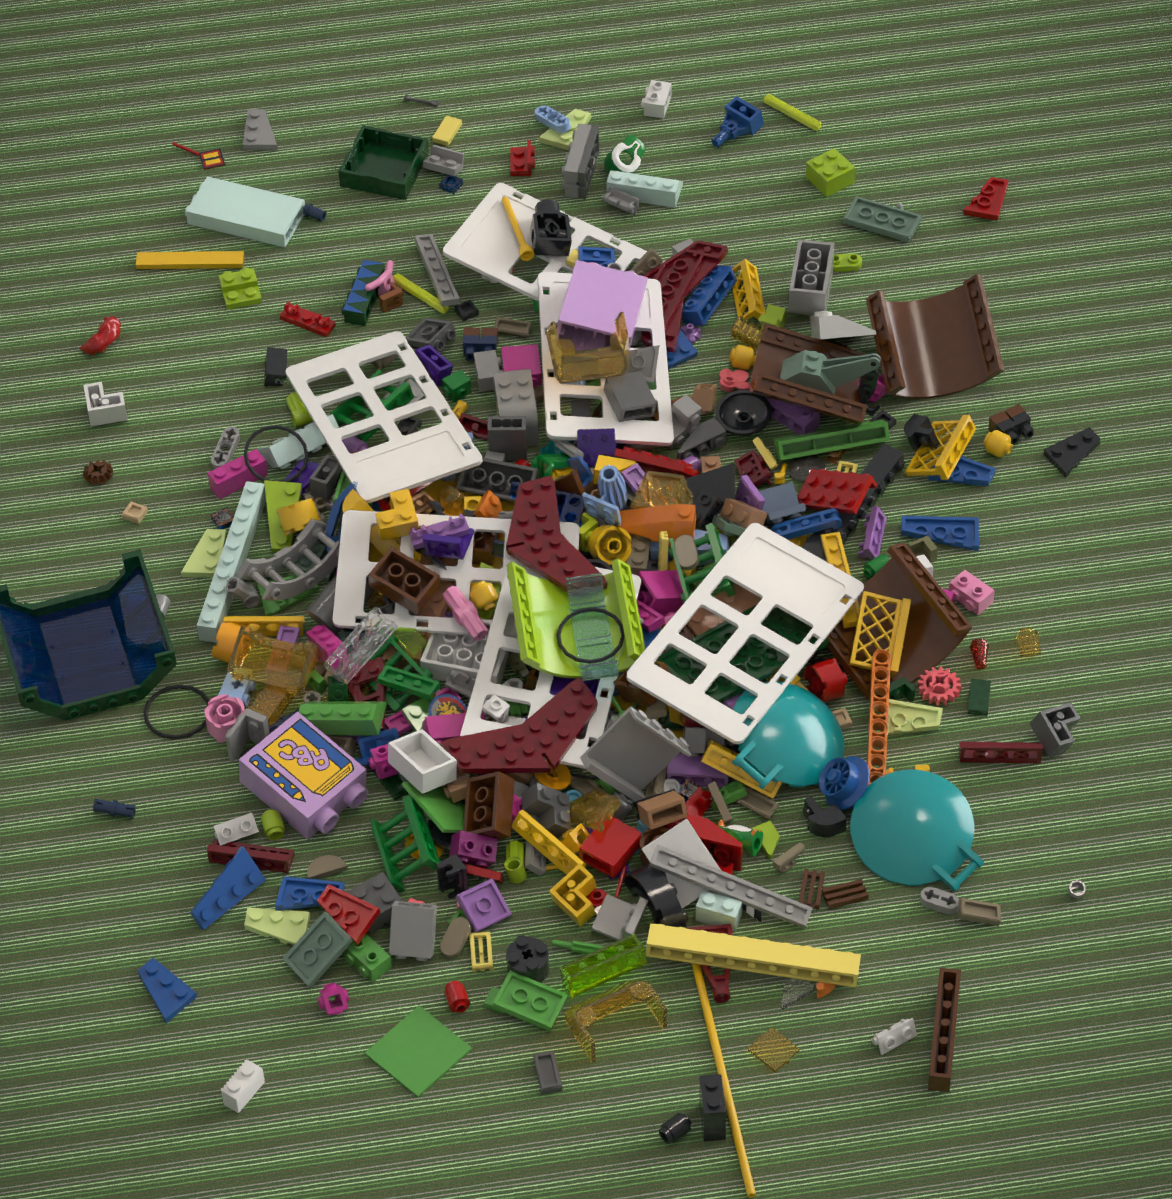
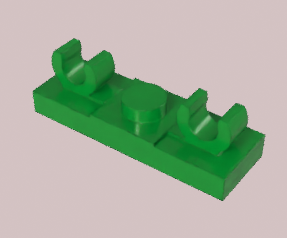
(408, 682)

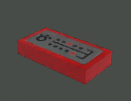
(484, 874)

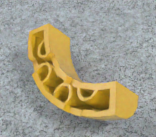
(354, 501)

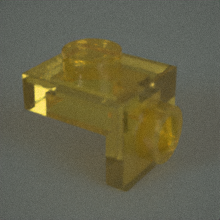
(1028, 642)

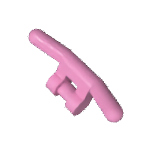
(383, 281)

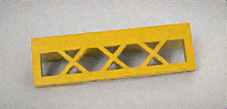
(750, 288)
(267, 624)
(721, 759)
(546, 842)

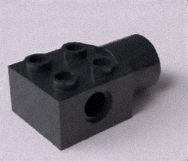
(550, 230)

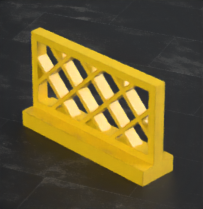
(949, 452)
(897, 632)

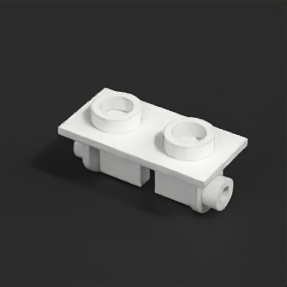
(235, 829)
(897, 1035)

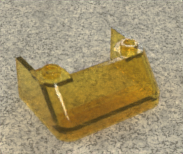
(591, 363)
(588, 1011)

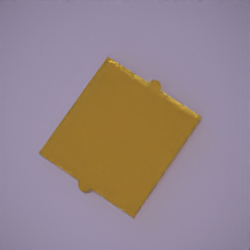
(773, 1049)

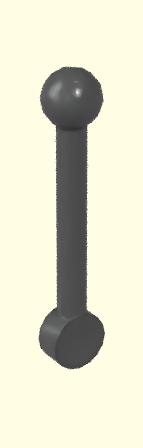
(434, 103)

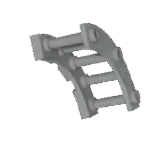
(281, 589)

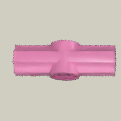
(465, 613)

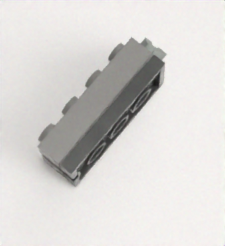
(581, 161)

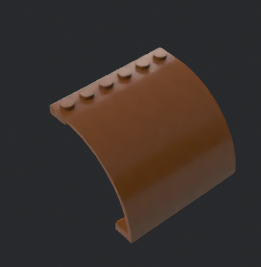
(936, 342)
(779, 344)
(932, 624)

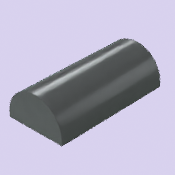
(495, 476)
(322, 607)

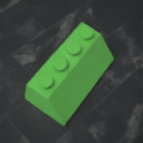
(345, 716)

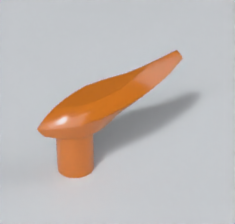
(824, 989)

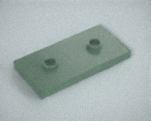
(882, 219)

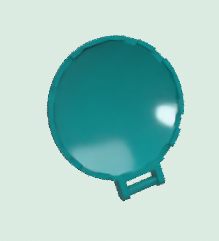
(790, 740)
(914, 829)

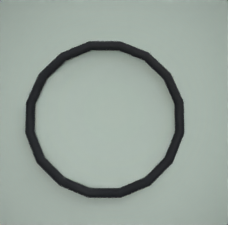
(280, 428)
(592, 660)
(164, 690)

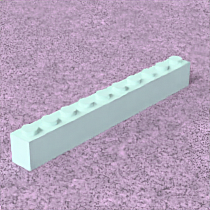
(231, 559)

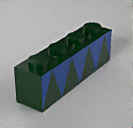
(359, 300)

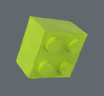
(830, 172)

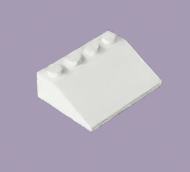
(828, 326)
(461, 653)

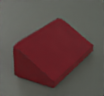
(475, 425)

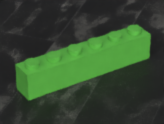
(831, 439)

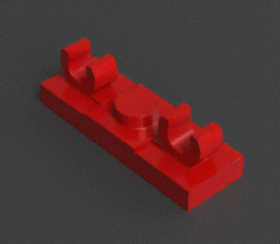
(307, 319)
(695, 805)

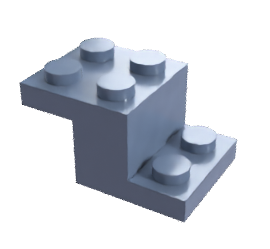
(781, 502)

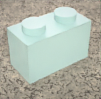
(718, 910)

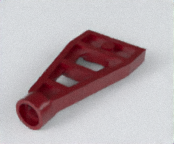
(368, 674)
(718, 983)

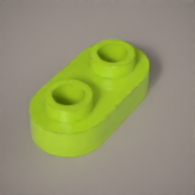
(847, 262)

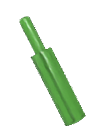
(577, 946)

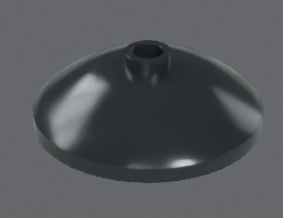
(742, 406)

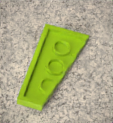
(278, 496)

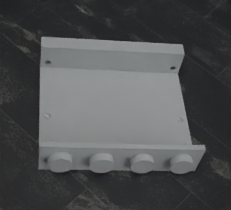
(633, 753)

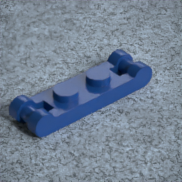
(808, 524)

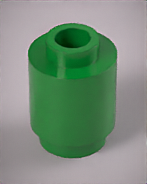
(875, 565)

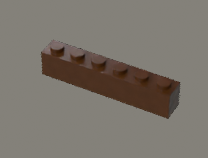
(944, 1030)

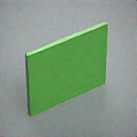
(442, 811)

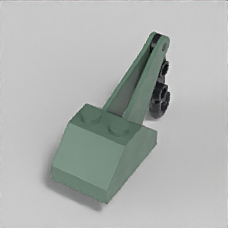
(825, 374)

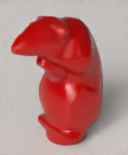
(107, 333)

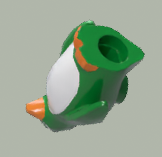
(750, 839)

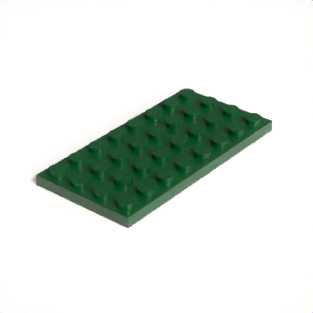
(753, 658)

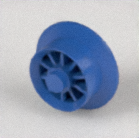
(844, 781)

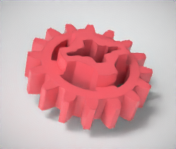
(939, 686)

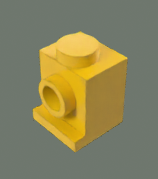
(574, 837)

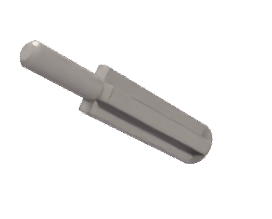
(567, 448)

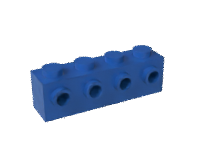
(708, 295)

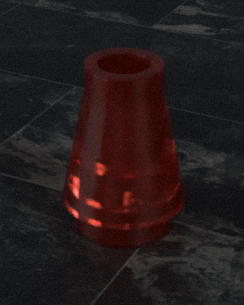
(979, 650)

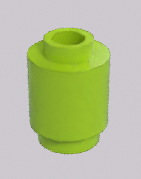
(272, 824)

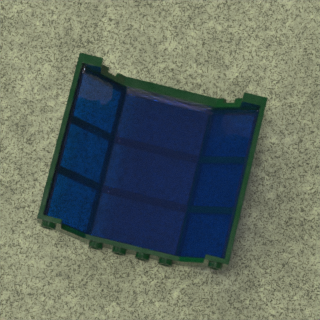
(88, 646)

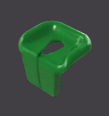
(550, 462)

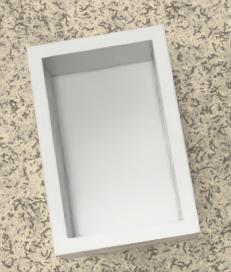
(422, 761)

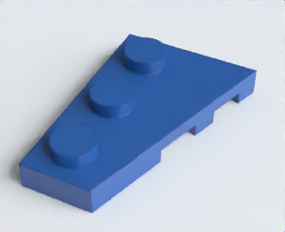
(969, 472)
(302, 892)
(166, 989)

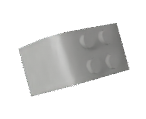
(811, 277)
(516, 397)

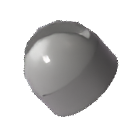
(1074, 886)

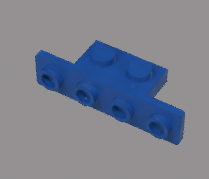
(373, 741)

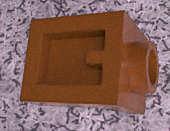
(391, 299)

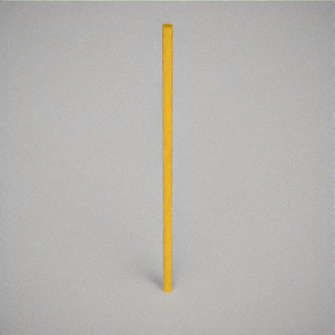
(735, 1128)

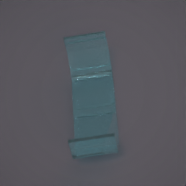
(591, 628)

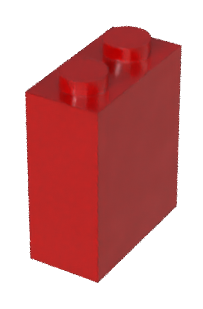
(610, 848)

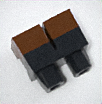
(1013, 423)

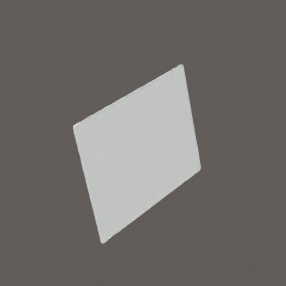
(686, 842)

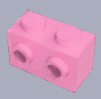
(971, 592)

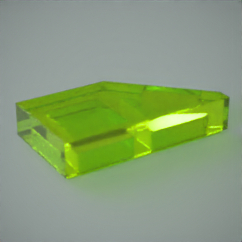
(410, 639)

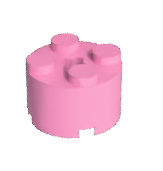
(222, 715)

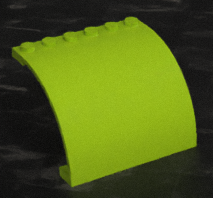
(542, 606)

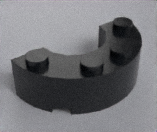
(661, 895)

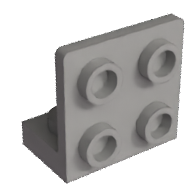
(248, 727)
(618, 918)

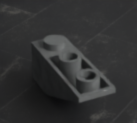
(703, 439)

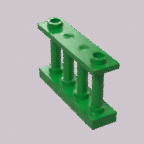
(399, 397)
(715, 553)
(397, 703)
(422, 842)

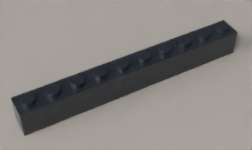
(883, 469)

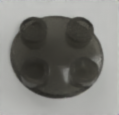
(801, 466)

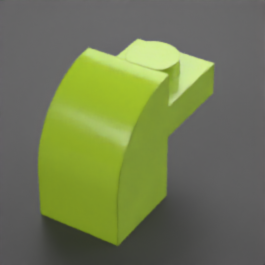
(774, 316)

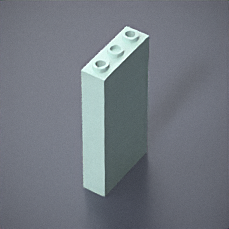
(245, 211)

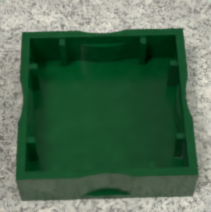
(383, 162)

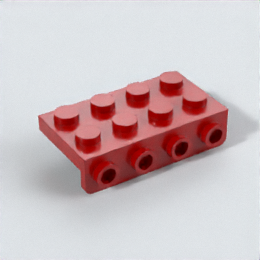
(657, 463)
(835, 490)

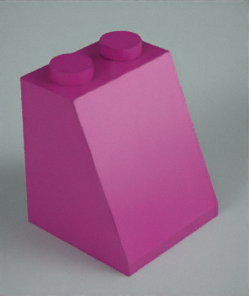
(661, 591)

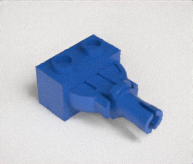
(738, 121)

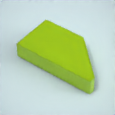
(770, 838)

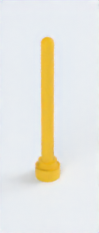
(525, 251)

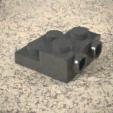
(431, 332)

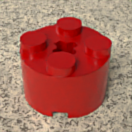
(826, 680)

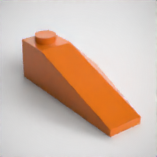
(649, 521)

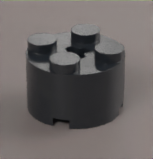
(528, 958)

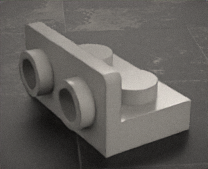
(444, 160)

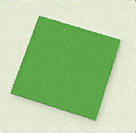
(418, 1051)

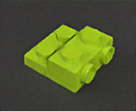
(240, 288)

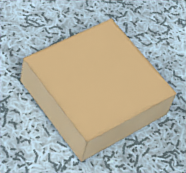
(134, 512)
(843, 718)

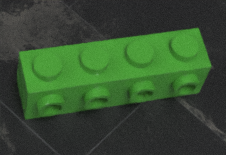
(368, 958)

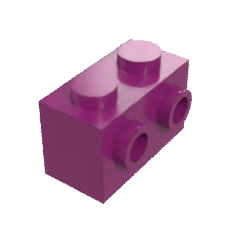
(474, 849)

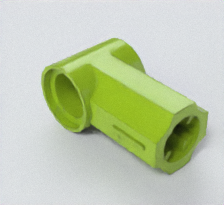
(298, 411)
(515, 862)

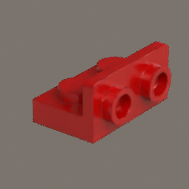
(521, 161)

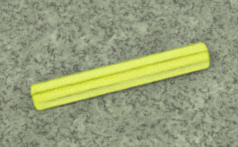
(792, 112)
(420, 293)

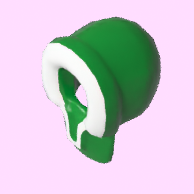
(630, 145)

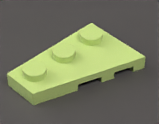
(563, 140)
(205, 555)
(912, 717)
(283, 925)

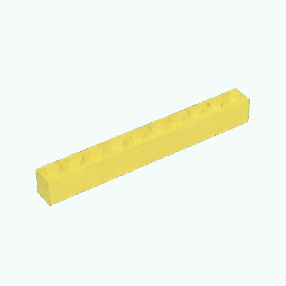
(753, 955)

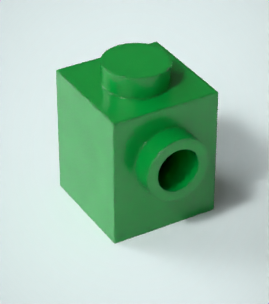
(456, 386)

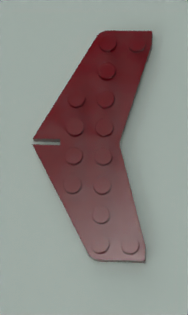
(677, 279)
(537, 537)
(522, 747)

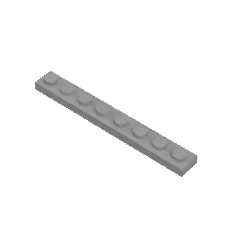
(730, 886)

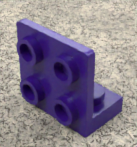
(595, 443)
(447, 546)

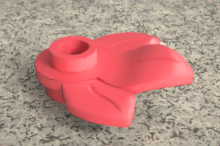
(733, 380)

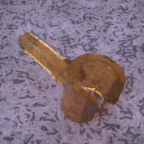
(835, 456)

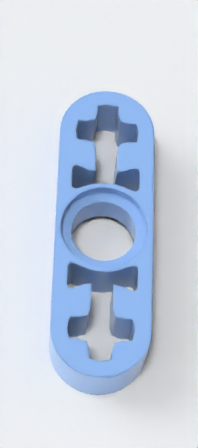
(552, 119)

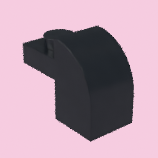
(920, 432)
(823, 822)

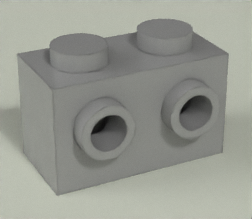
(485, 364)

